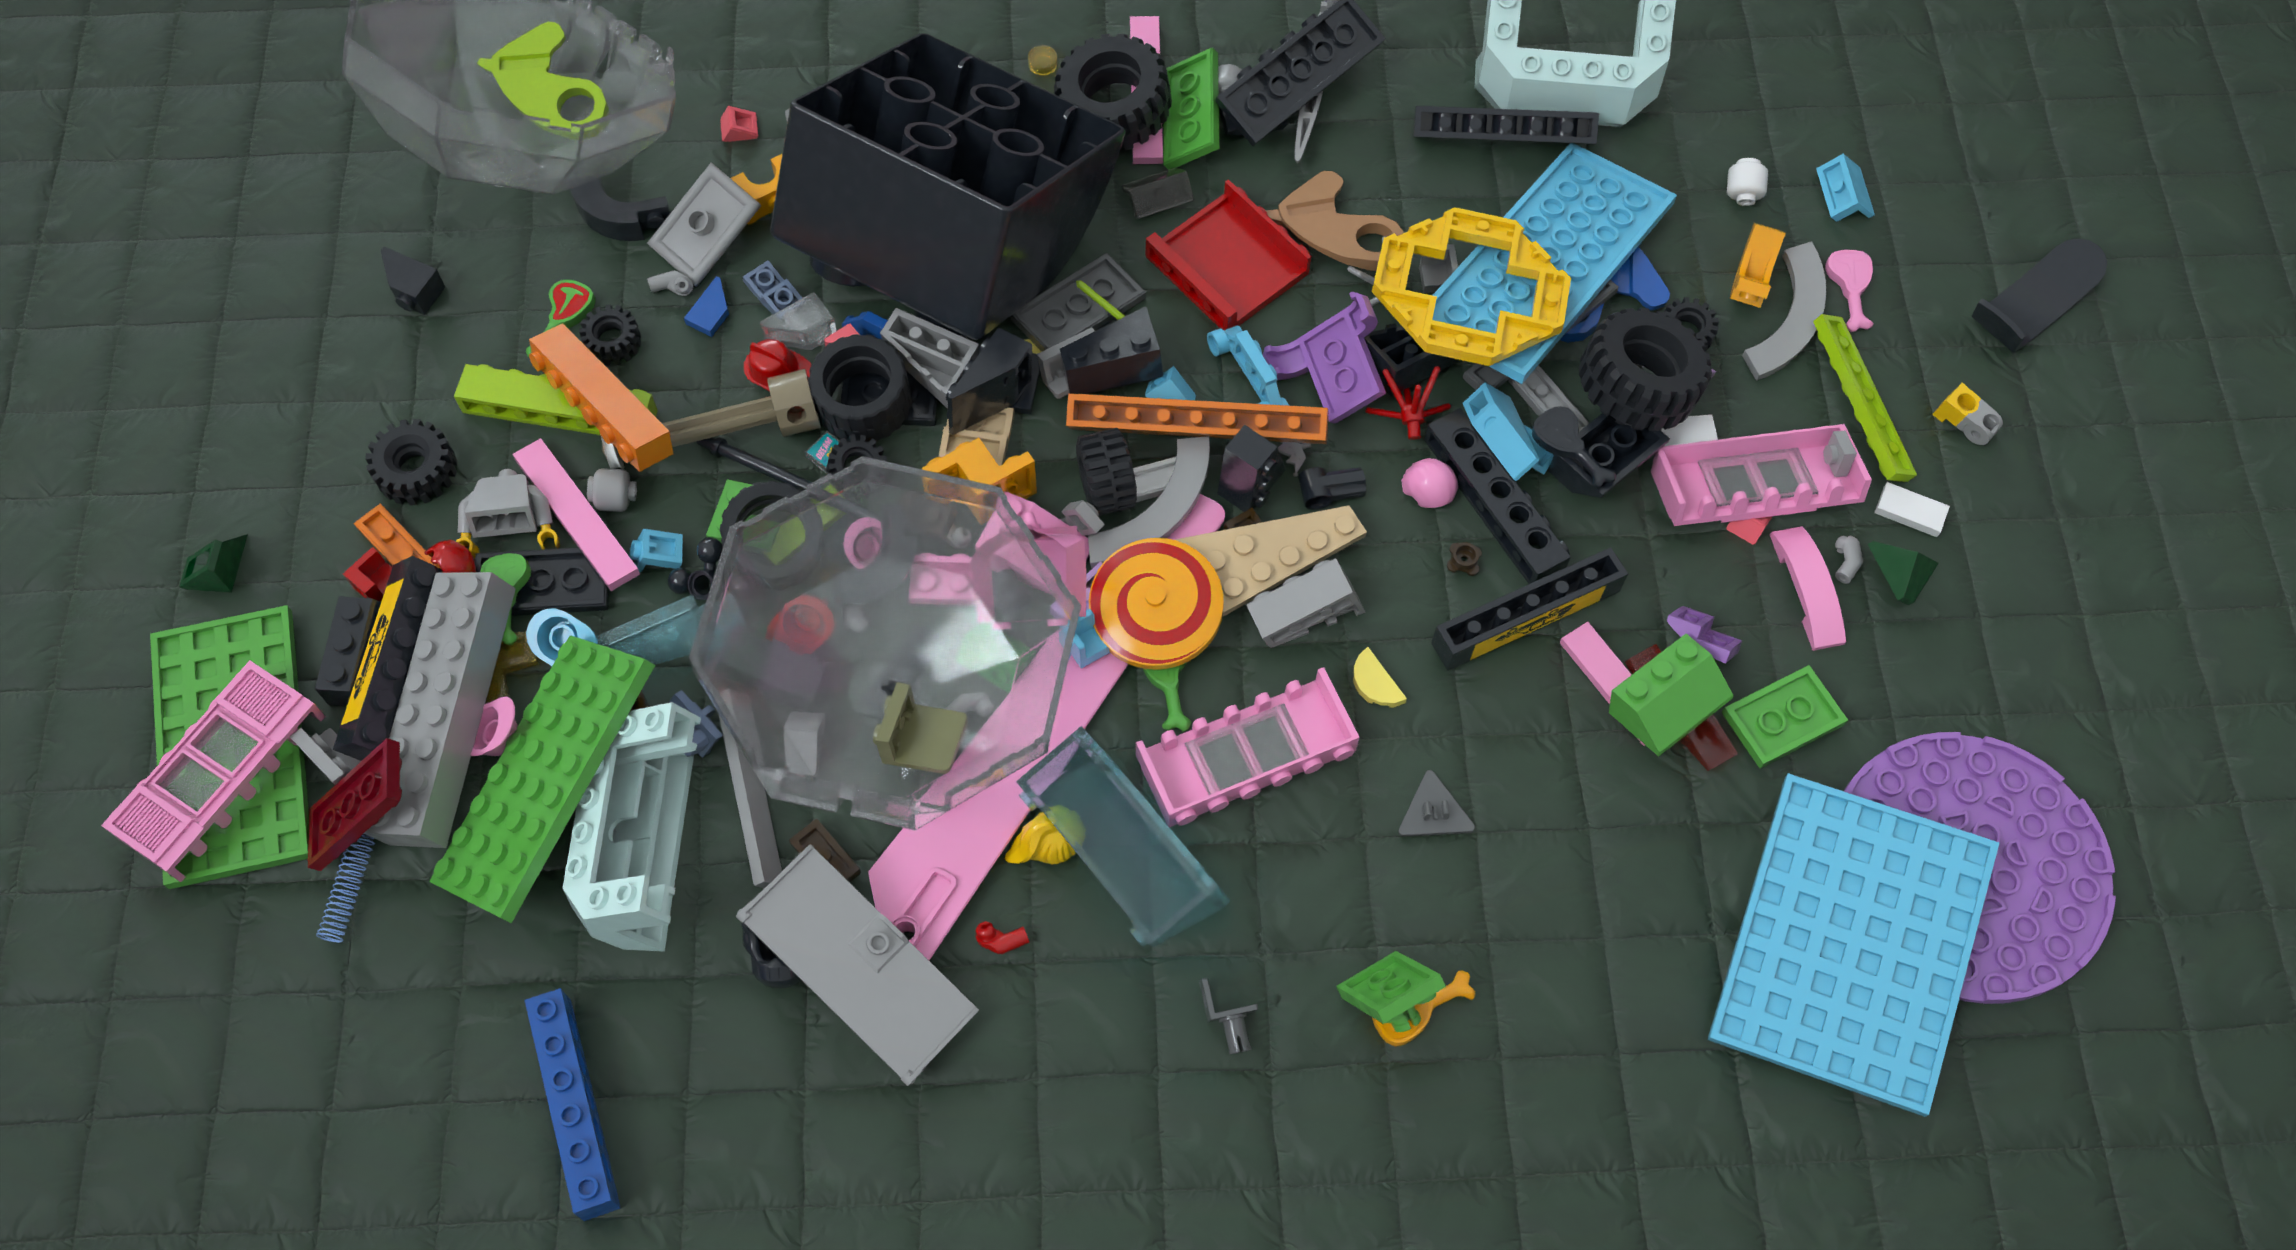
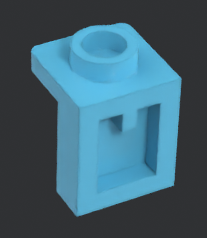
(657, 549)

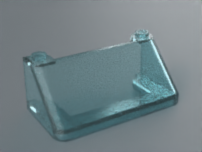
(1121, 839)

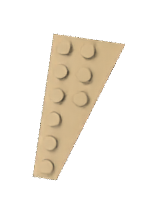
(1270, 552)

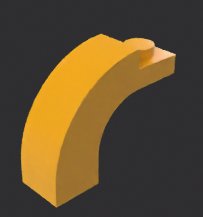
(1756, 265)

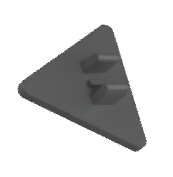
(1434, 811)

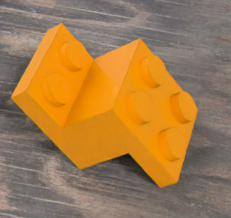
(975, 463)

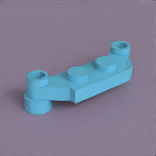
(1250, 359)

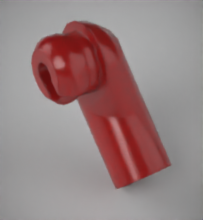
(999, 942)

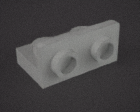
(320, 751)

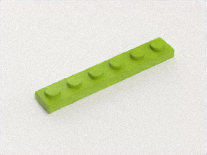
(1864, 398)

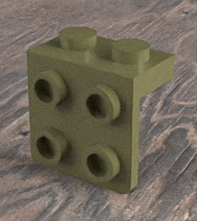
(918, 734)

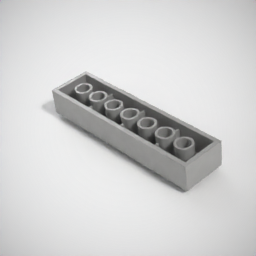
(444, 704)

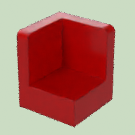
(369, 575)

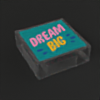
(819, 451)

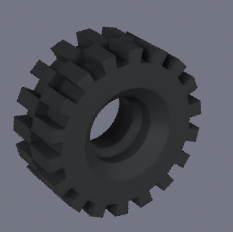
(404, 443)

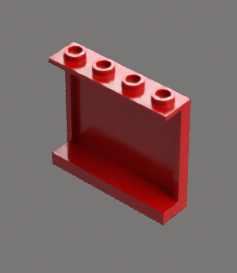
(1230, 258)

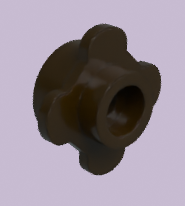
(1465, 550)

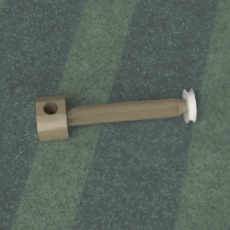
(788, 404)

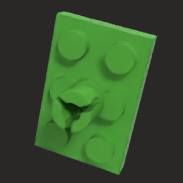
(1392, 989)

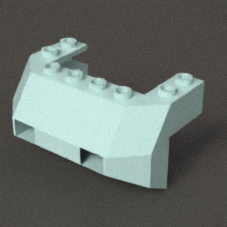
(1574, 80)
(632, 830)

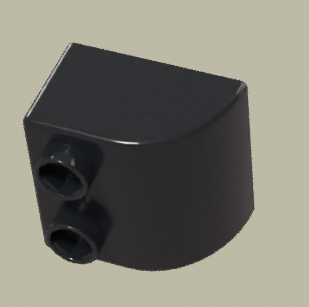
(941, 182)

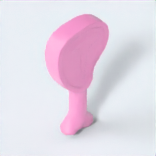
(1853, 273)

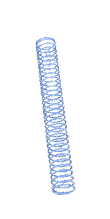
(341, 890)

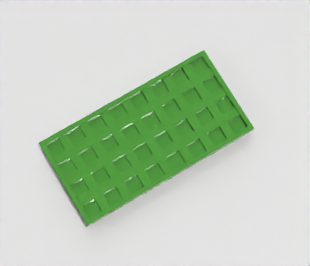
(188, 673)
(541, 776)

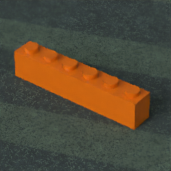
(600, 397)

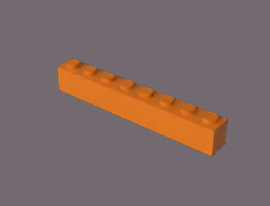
(1196, 418)

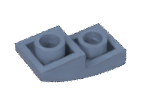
(771, 288)

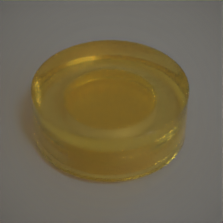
(1042, 60)

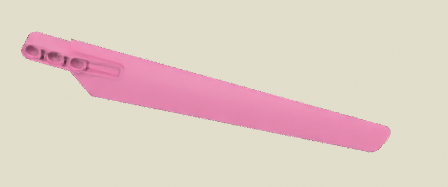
(936, 870)

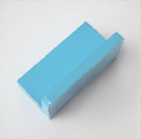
(1844, 188)

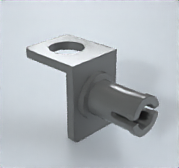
(1232, 1020)

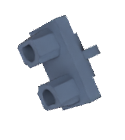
(706, 732)

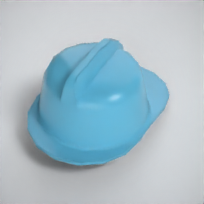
(551, 629)

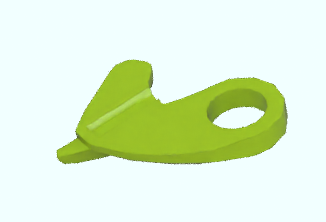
(525, 78)

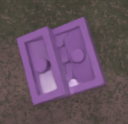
(1698, 627)

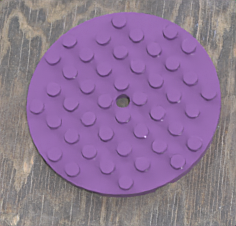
(2052, 864)

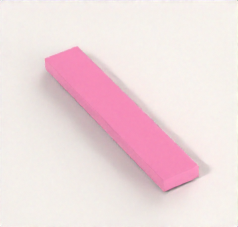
(1148, 30)
(576, 515)

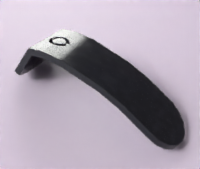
(2043, 293)

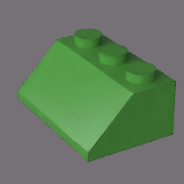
(1670, 695)

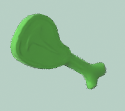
(516, 572)
(1168, 682)

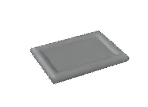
(704, 224)

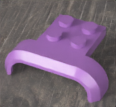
(1336, 359)

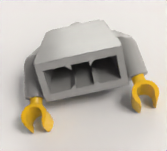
(504, 507)

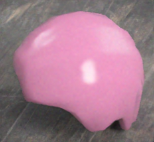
(1430, 483)

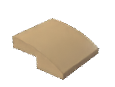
(992, 431)

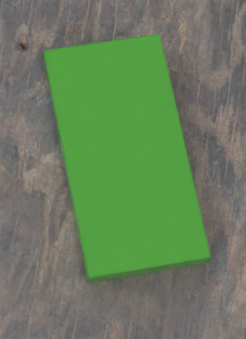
(1194, 114)

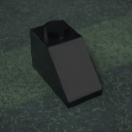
(412, 282)

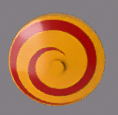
(1156, 603)

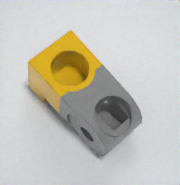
(1970, 415)

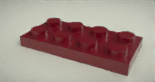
(354, 804)

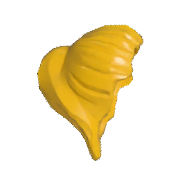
(1040, 842)

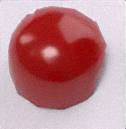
(451, 557)

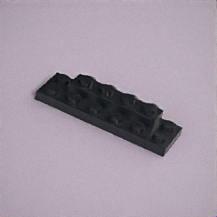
(1299, 69)

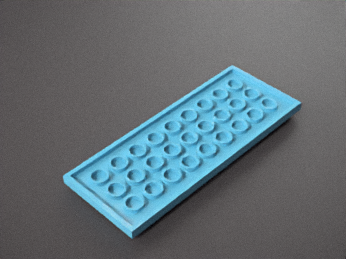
(1587, 221)

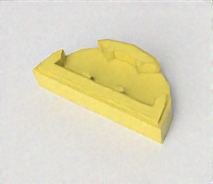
(1374, 682)

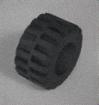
(1106, 471)

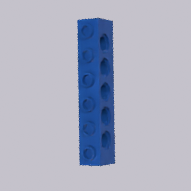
(572, 1105)

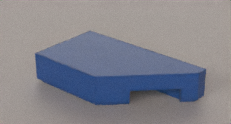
(709, 310)
(866, 323)

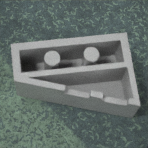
(929, 352)
(1304, 603)

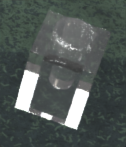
(800, 324)

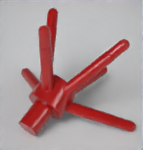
(1413, 411)

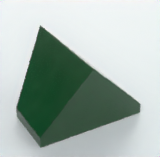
(214, 566)
(1903, 569)

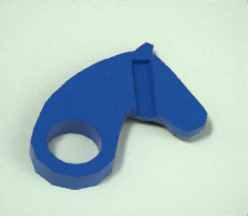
(1635, 279)

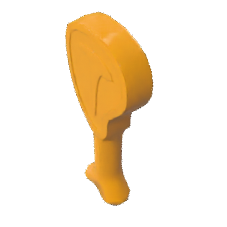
(1457, 988)

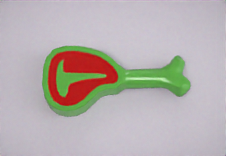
(569, 304)

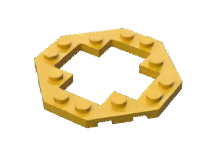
(1416, 309)

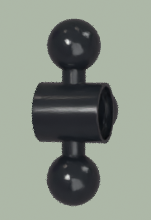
(683, 581)

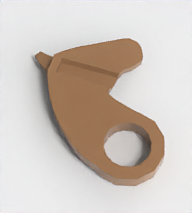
(1313, 219)

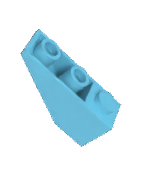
(1502, 429)

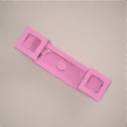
(1813, 585)

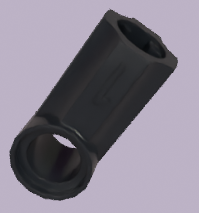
(1323, 487)

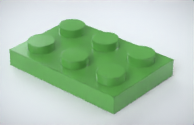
(1784, 716)

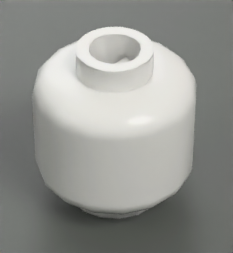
(1747, 181)

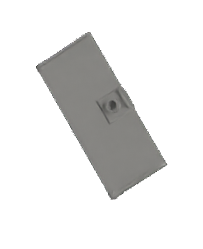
(858, 963)

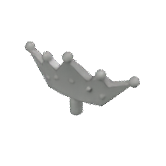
(1295, 452)

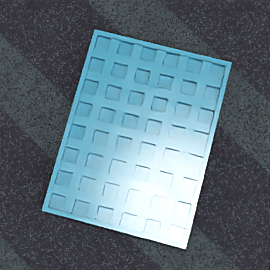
(1855, 944)

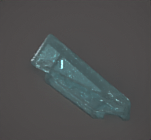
(659, 634)

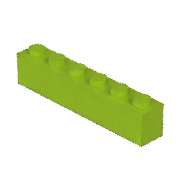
(524, 399)

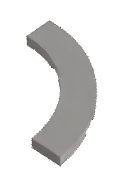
(1798, 328)
(1168, 510)

